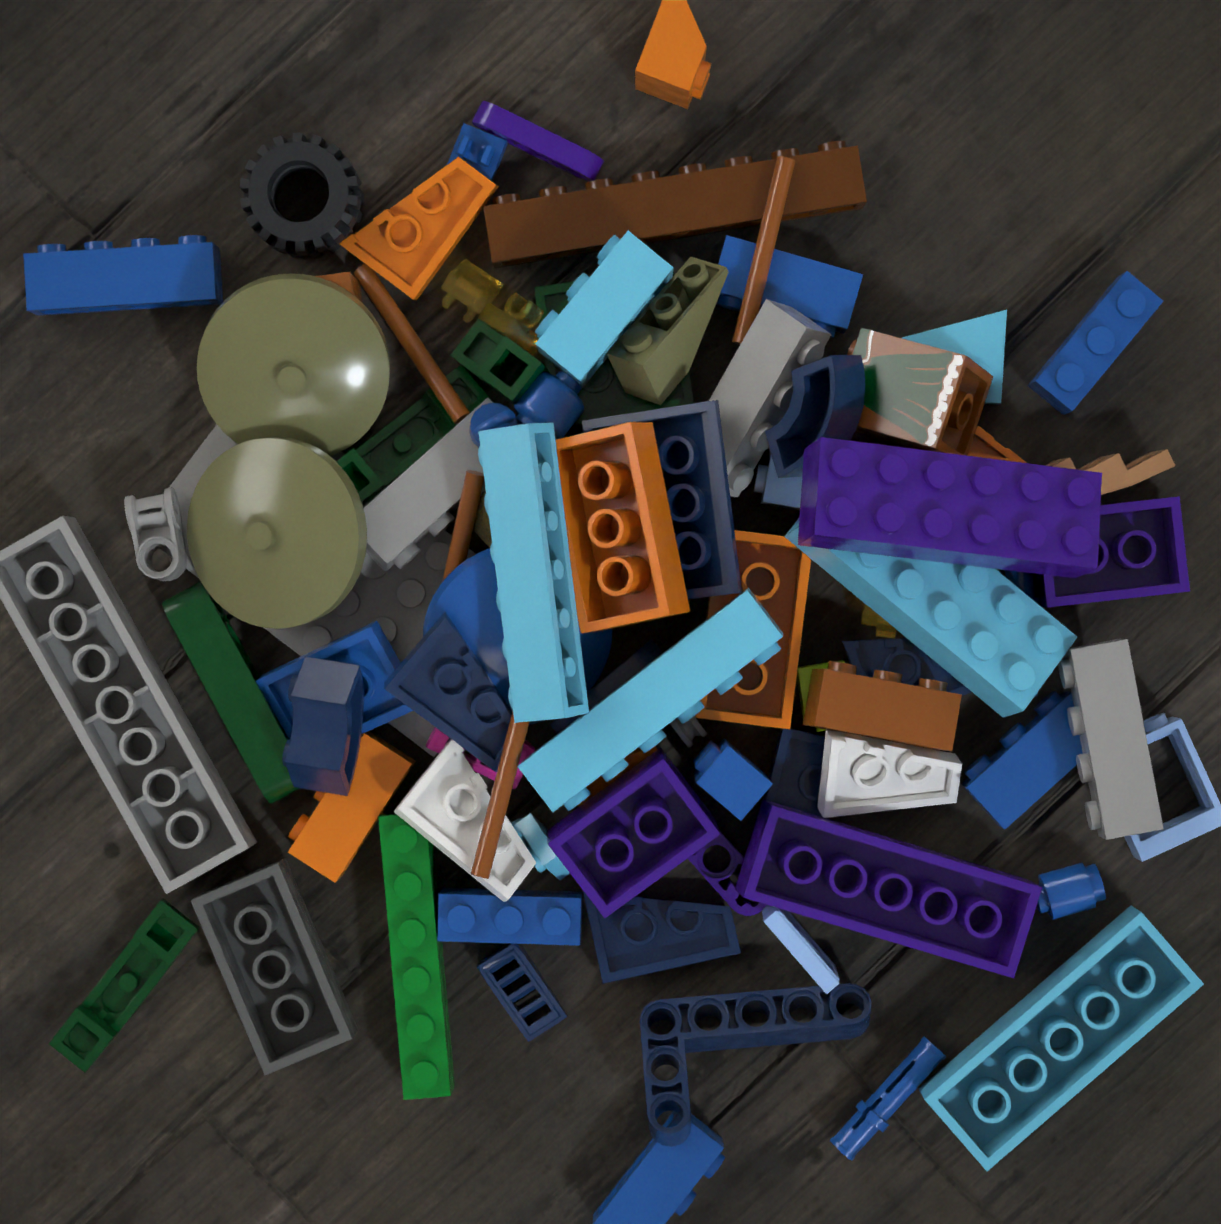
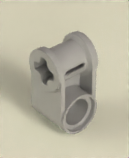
(155, 531)

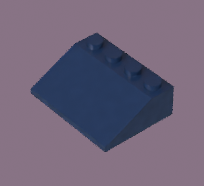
(697, 492)

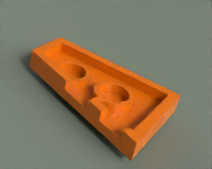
(423, 228)

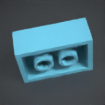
(602, 306)

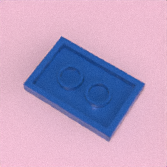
(361, 647)

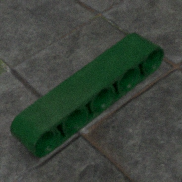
(231, 686)

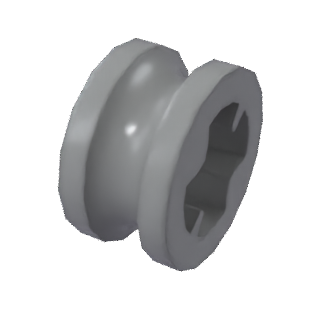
(688, 730)

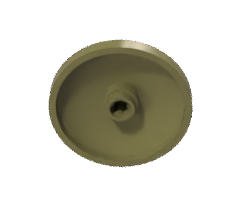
(294, 363)
(276, 532)

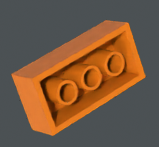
(619, 528)
(779, 580)

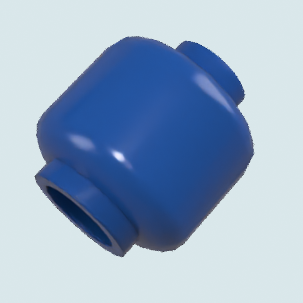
(551, 401)

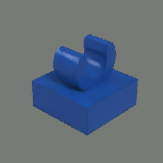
(479, 150)

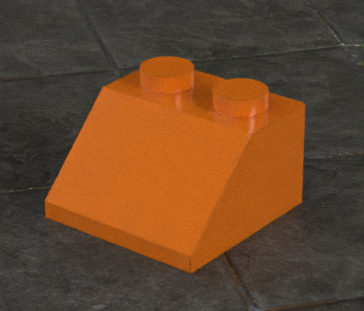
(673, 57)

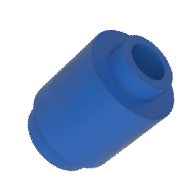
(1070, 890)

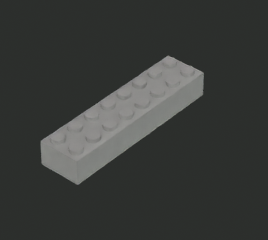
(120, 704)

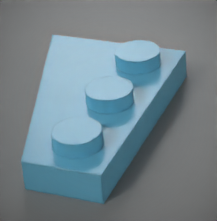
(977, 338)

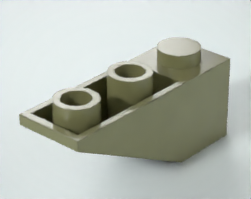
(667, 334)

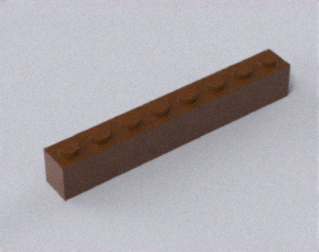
(670, 206)

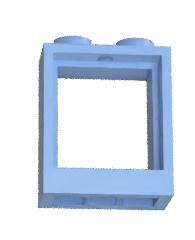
(1191, 823)

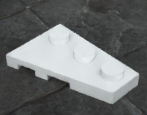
(883, 775)
(450, 812)

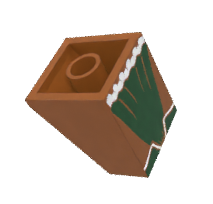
(919, 393)

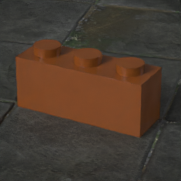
(882, 706)

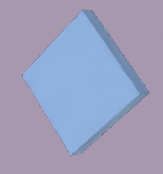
(802, 947)

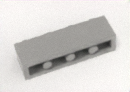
(760, 385)
(421, 498)
(1111, 739)

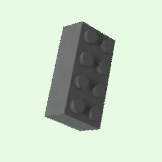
(275, 966)

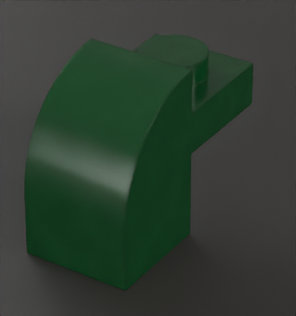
(498, 361)

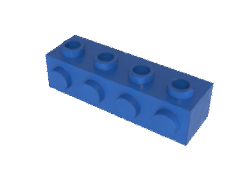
(124, 277)

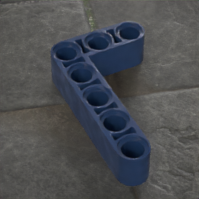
(735, 1034)

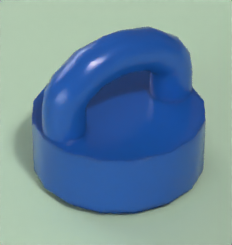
(490, 417)

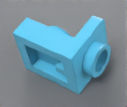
(534, 837)

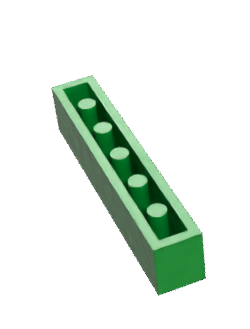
(416, 960)

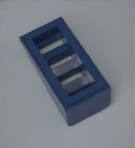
(500, 958)

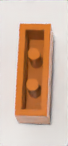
(342, 822)

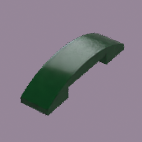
(407, 438)
(124, 985)

